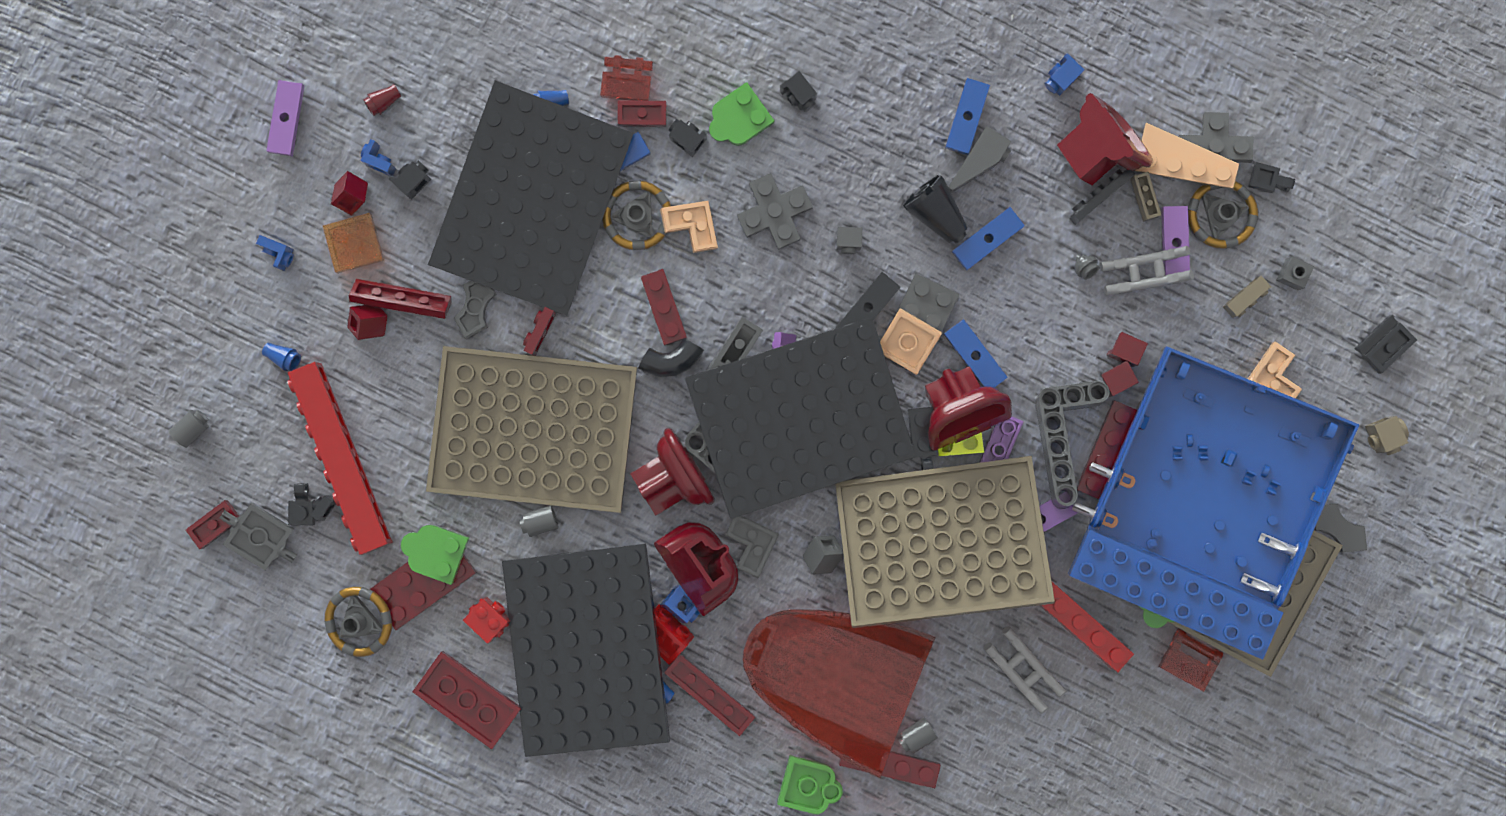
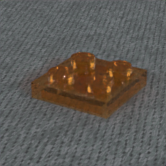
(353, 243)

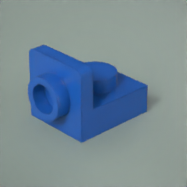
(380, 163)
(273, 248)

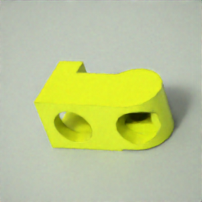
(968, 446)

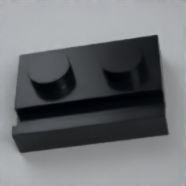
(1385, 344)

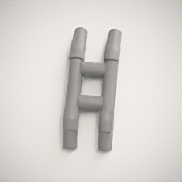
(1155, 258)
(1039, 670)

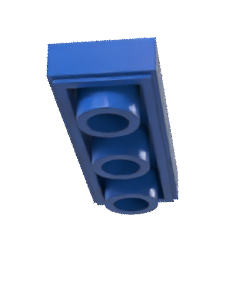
(972, 104)
(998, 230)
(966, 342)

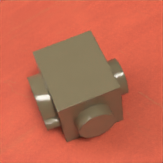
(1387, 435)

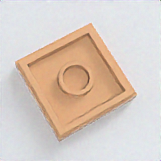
(909, 341)

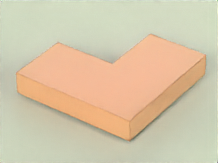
(694, 218)
(1270, 370)

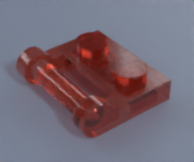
(1187, 667)

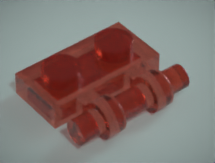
(626, 86)

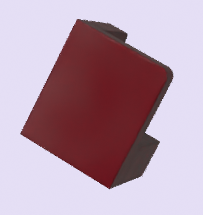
(349, 193)
(367, 322)
(1128, 349)
(1119, 378)

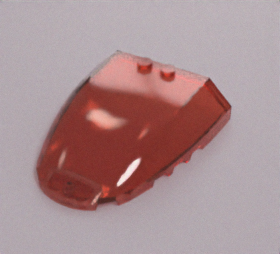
(837, 680)

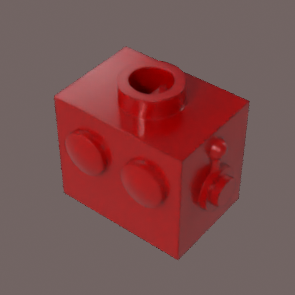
(487, 619)

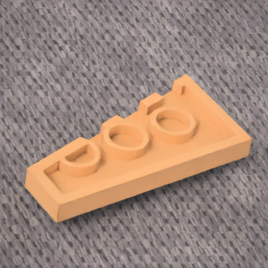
(1186, 161)

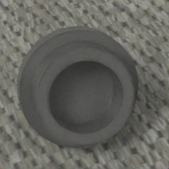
(1086, 266)

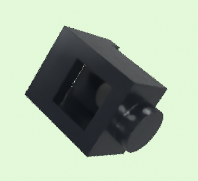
(799, 92)
(687, 136)
(411, 179)

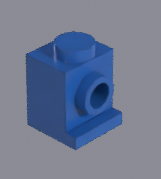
(1063, 75)
(671, 602)

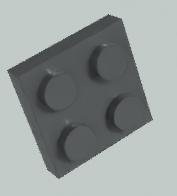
(929, 301)

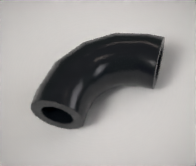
(673, 362)

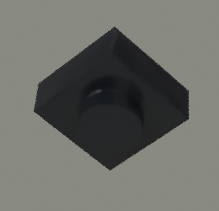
(323, 507)

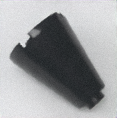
(937, 210)

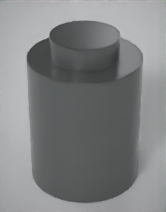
(189, 428)
(539, 521)
(917, 736)

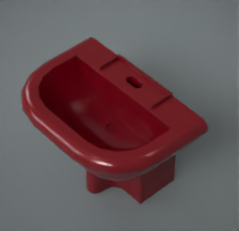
(1102, 142)
(963, 407)
(671, 477)
(699, 564)

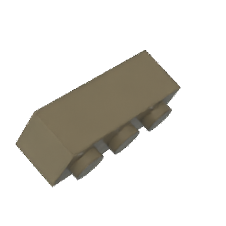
(1145, 196)
(1247, 297)

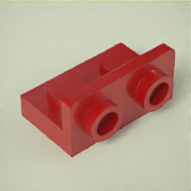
(672, 635)

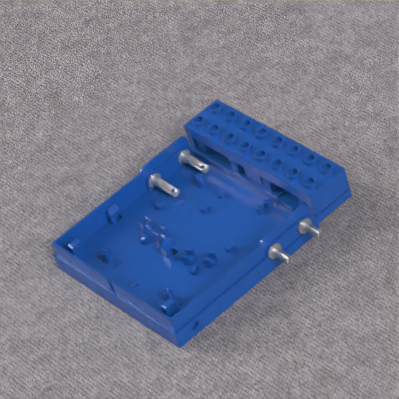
(1206, 536)

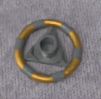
(635, 215)
(1222, 215)
(358, 621)

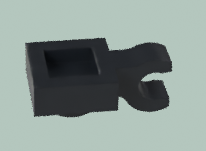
(1267, 178)
(301, 508)

